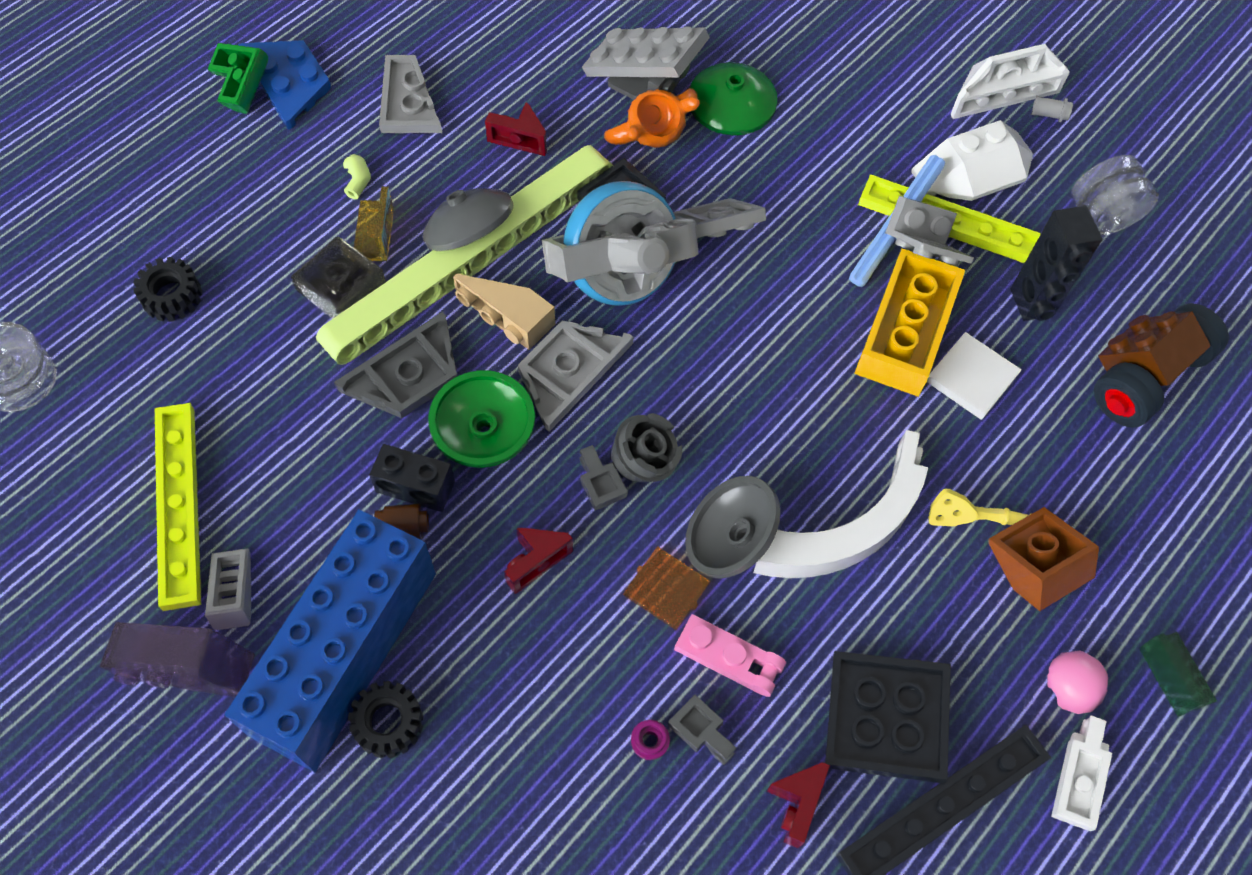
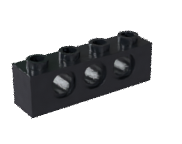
(1055, 262)

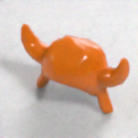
(655, 118)

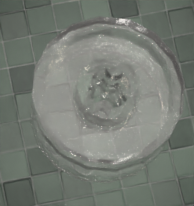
(1115, 193)
(25, 368)

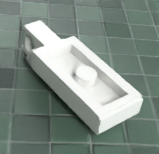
(1083, 776)

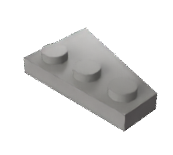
(405, 98)

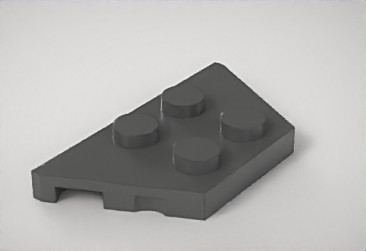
(404, 372)

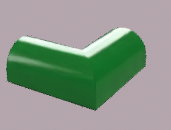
(243, 73)

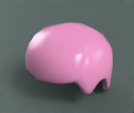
(1077, 681)

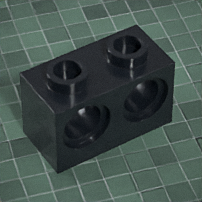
(412, 477)

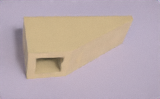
(513, 308)

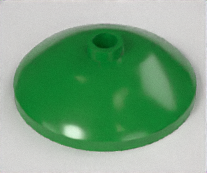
(734, 98)
(480, 401)

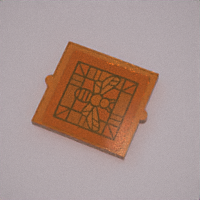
(666, 588)

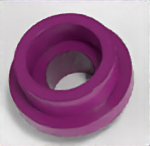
(654, 728)

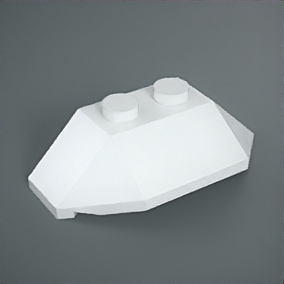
(1010, 80)
(980, 162)

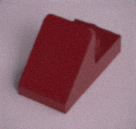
(521, 133)
(544, 551)
(803, 790)

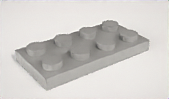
(646, 52)

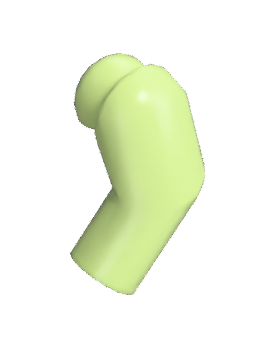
(360, 175)

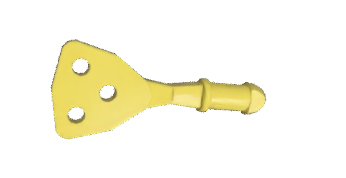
(967, 511)

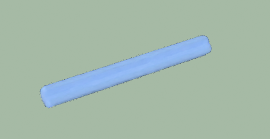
(883, 241)

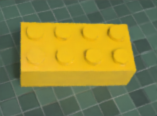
(910, 322)

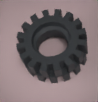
(161, 275)
(381, 696)

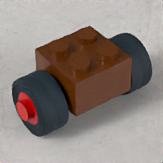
(1153, 356)

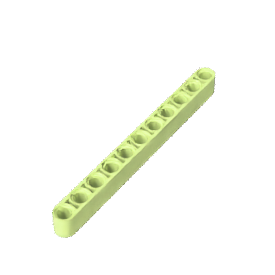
(432, 275)

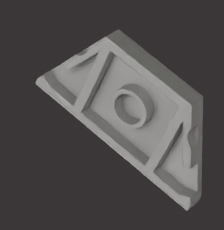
(568, 366)

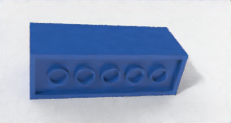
(334, 641)

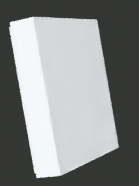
(973, 375)

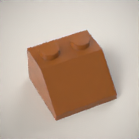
(1044, 558)

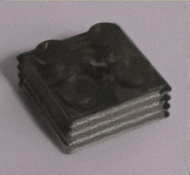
(340, 262)

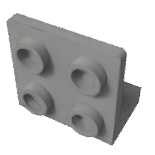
(924, 230)

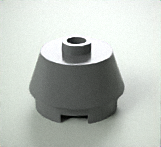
(645, 448)

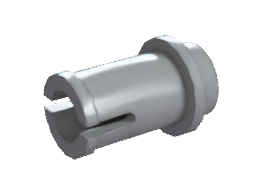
(1052, 108)

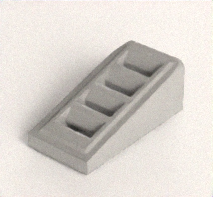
(229, 611)

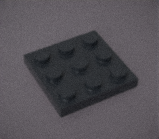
(889, 717)

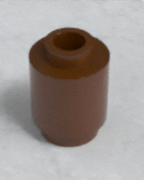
(406, 518)

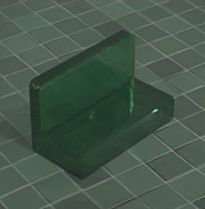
(1177, 673)

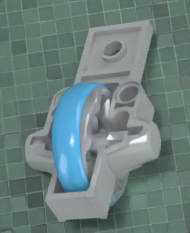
(635, 233)

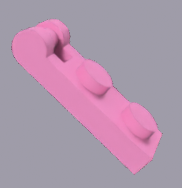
(729, 655)

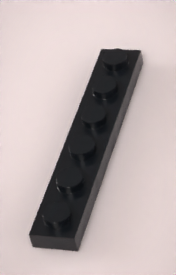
(944, 805)

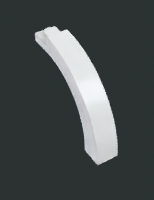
(839, 548)

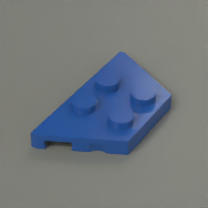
(291, 78)

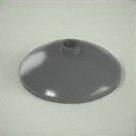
(466, 218)
(732, 527)

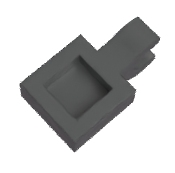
(600, 482)
(699, 726)

